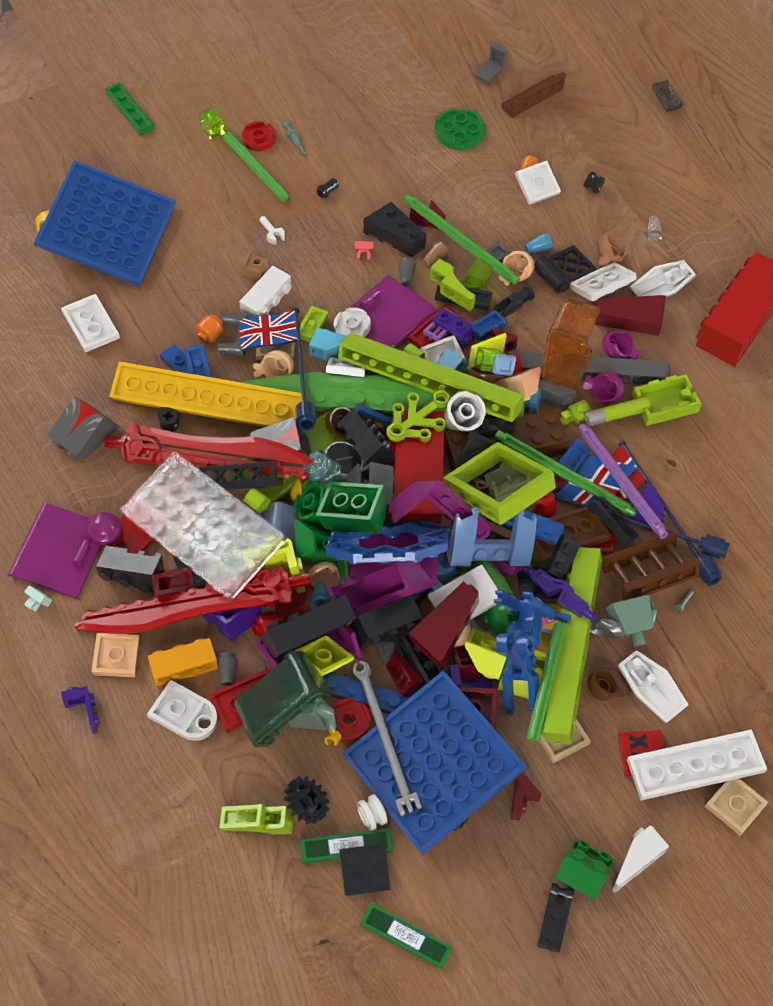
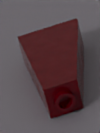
(634, 314)
(444, 625)

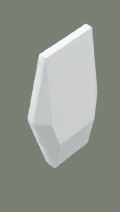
(664, 280)
(653, 686)

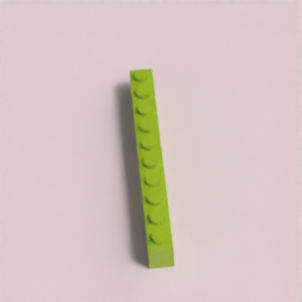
(428, 375)
(568, 679)

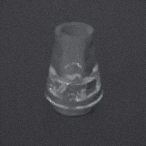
(654, 229)

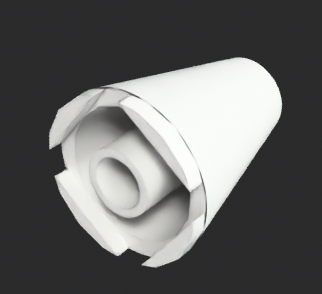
(464, 412)

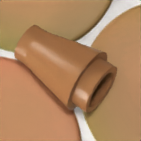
(436, 252)

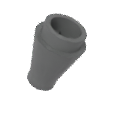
(406, 270)
(227, 665)

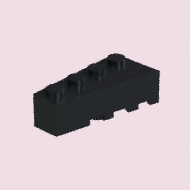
(308, 626)

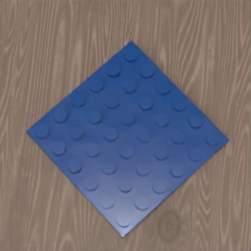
(105, 223)
(445, 757)

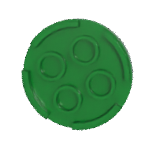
(460, 129)

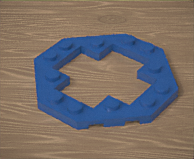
(432, 540)

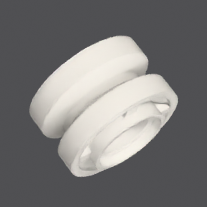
(372, 812)

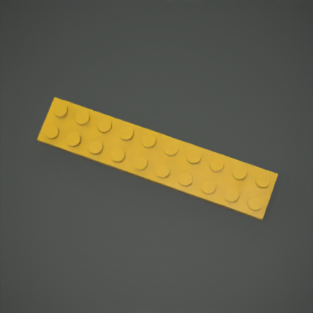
(203, 395)

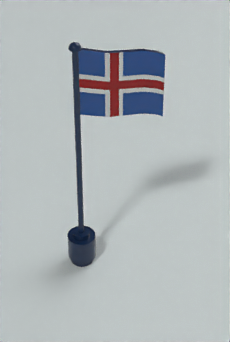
(597, 473)

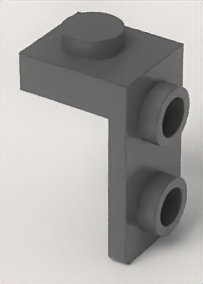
(494, 64)

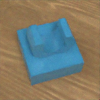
(534, 402)

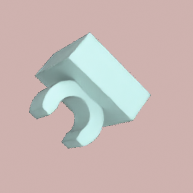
(36, 598)

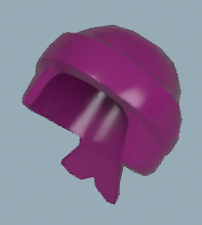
(619, 345)
(606, 387)
(104, 528)

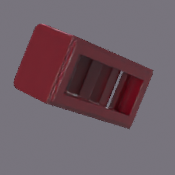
(466, 666)
(404, 676)

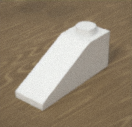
(642, 852)

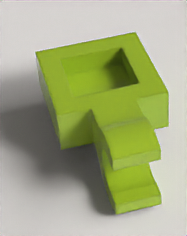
(575, 413)

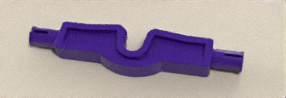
(567, 599)

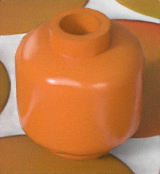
(209, 328)

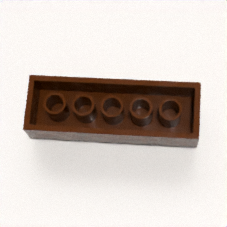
(539, 431)

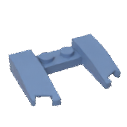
(466, 548)

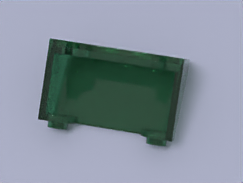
(280, 698)

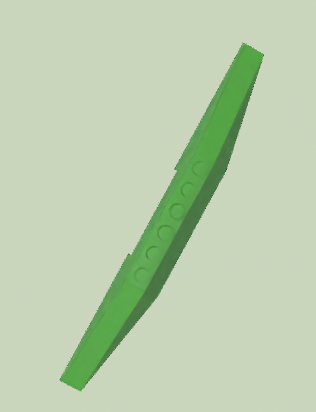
(348, 391)

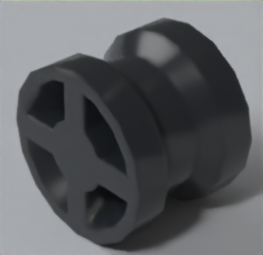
(594, 182)
(172, 422)

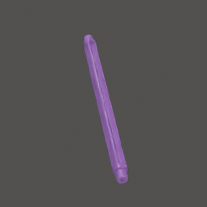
(623, 481)

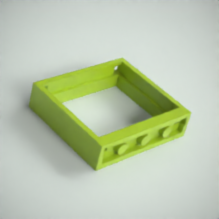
(502, 511)

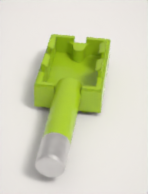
(654, 402)

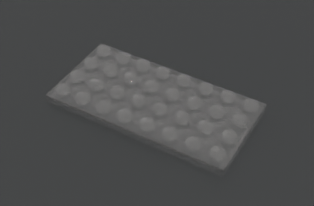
(203, 525)

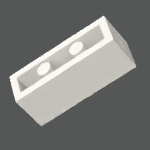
(266, 293)

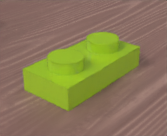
(314, 318)

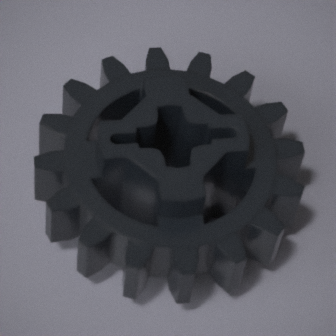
(306, 800)

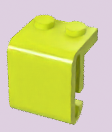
(286, 557)

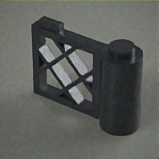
(556, 275)

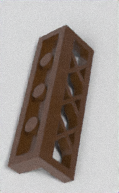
(534, 95)

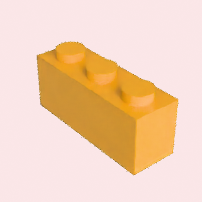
(182, 661)

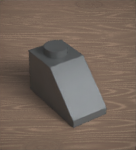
(556, 394)

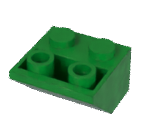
(312, 542)
(585, 868)

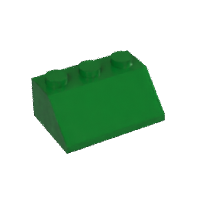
(353, 507)

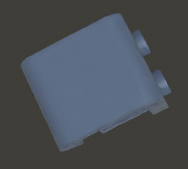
(282, 518)

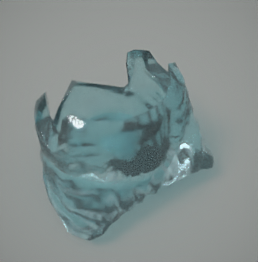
(322, 468)

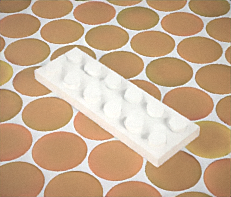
(696, 764)

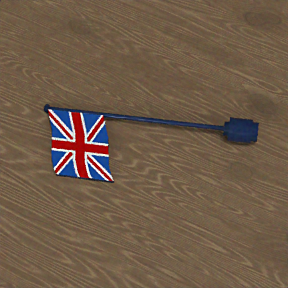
(276, 331)

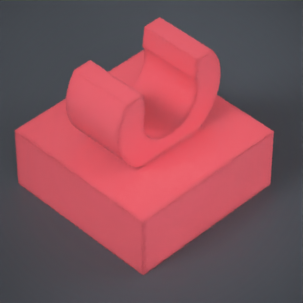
(364, 246)

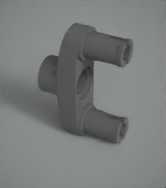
(232, 348)

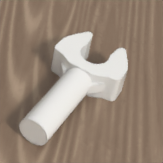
(272, 231)

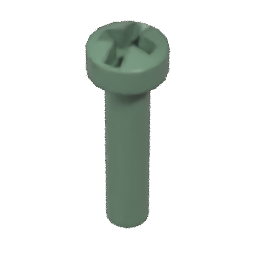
(680, 607)

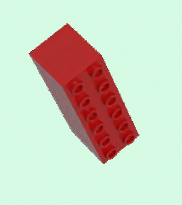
(740, 311)
(418, 462)

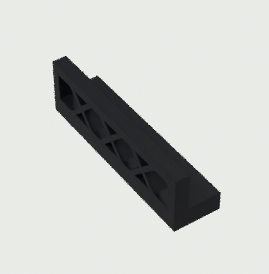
(243, 483)

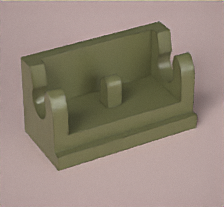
(505, 481)

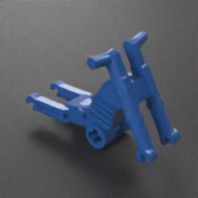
(521, 642)

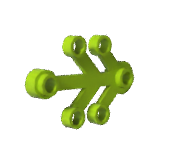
(417, 419)

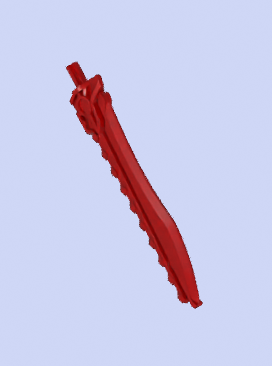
(148, 451)
(263, 588)

